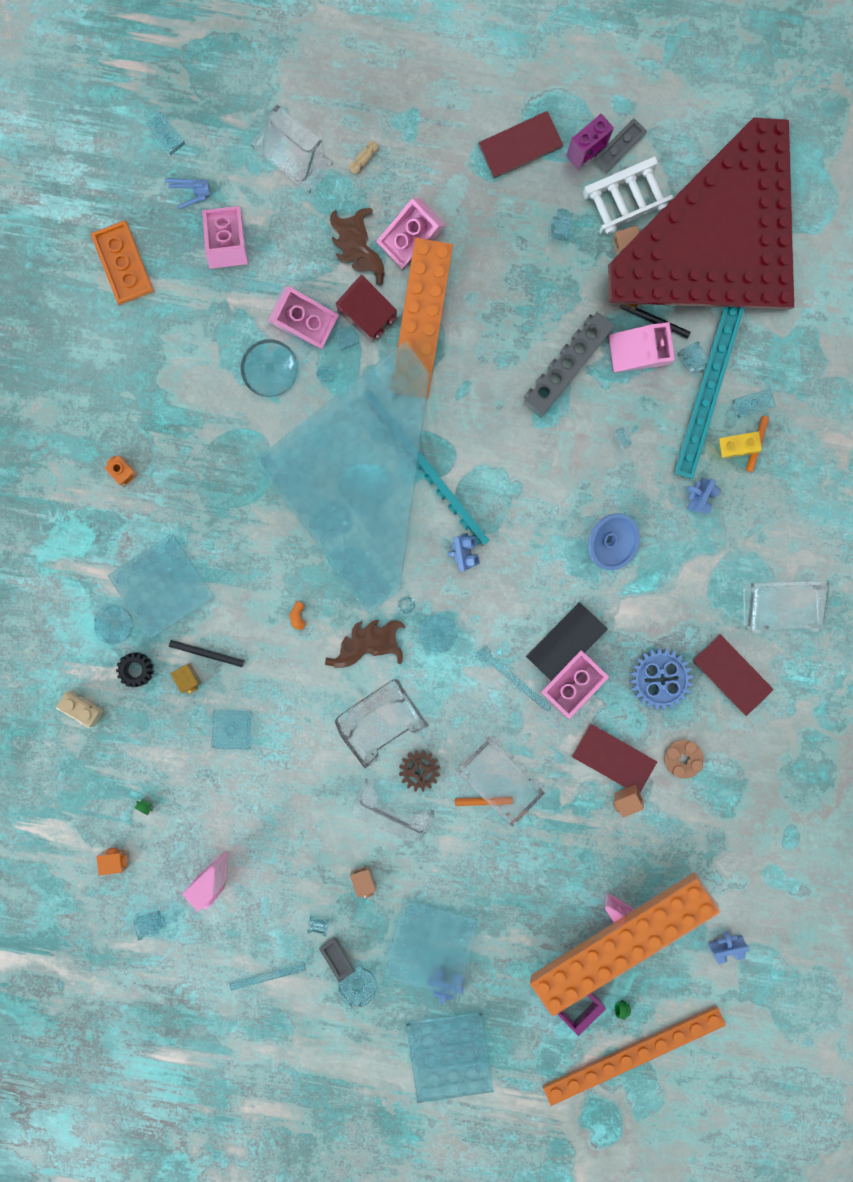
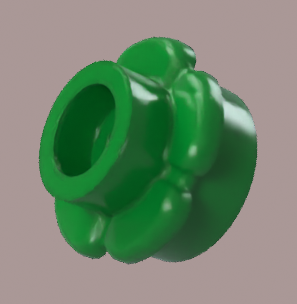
(143, 806)
(622, 1010)

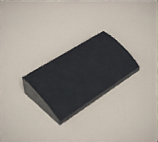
(573, 633)

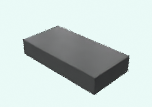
(337, 959)

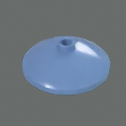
(621, 543)

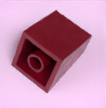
(366, 309)

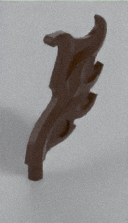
(353, 244)
(368, 640)

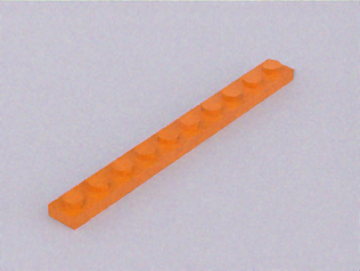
(633, 1055)

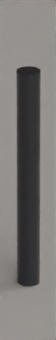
(656, 320)
(206, 653)

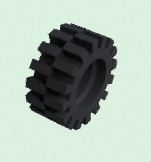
(123, 667)

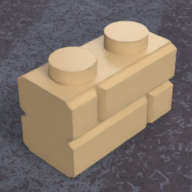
(80, 709)

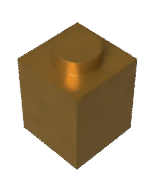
(186, 679)

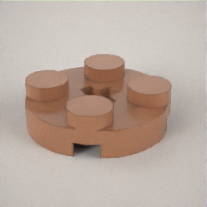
(673, 754)

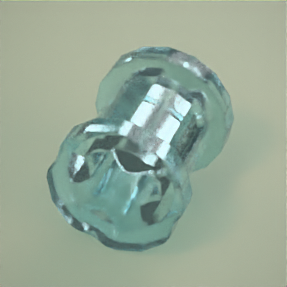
(318, 926)

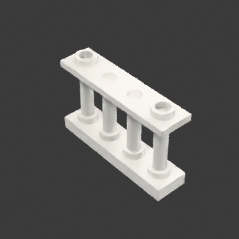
(629, 177)

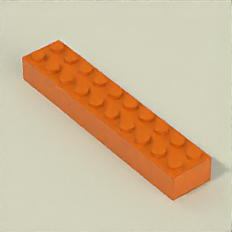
(624, 944)

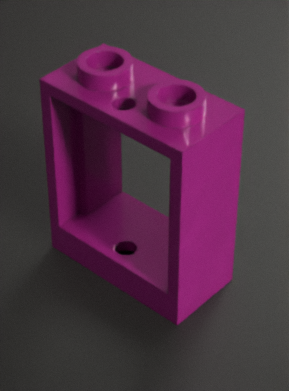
(590, 138)
(586, 1017)

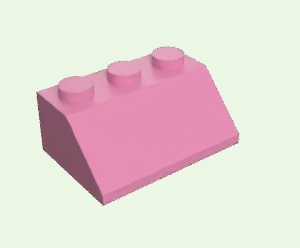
(574, 684)

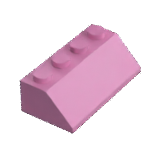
(208, 884)

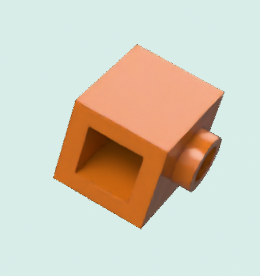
(120, 470)
(112, 861)

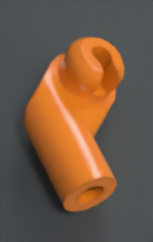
(295, 618)

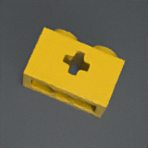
(740, 445)

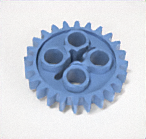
(662, 696)

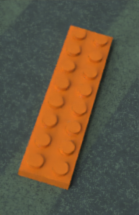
(425, 299)

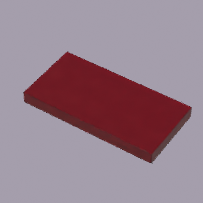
(520, 144)
(732, 675)
(613, 758)

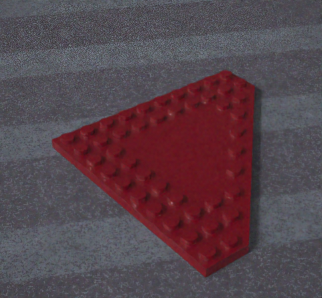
(722, 234)

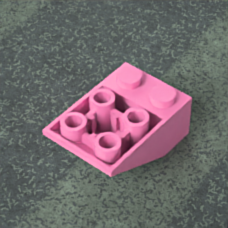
(642, 348)

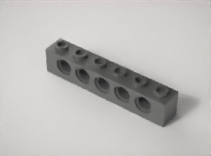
(602, 328)

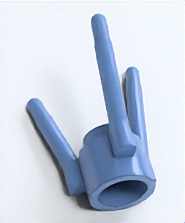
(200, 188)

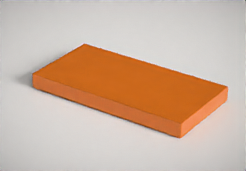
(122, 262)

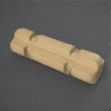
(363, 157)

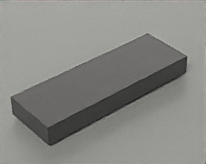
(620, 145)

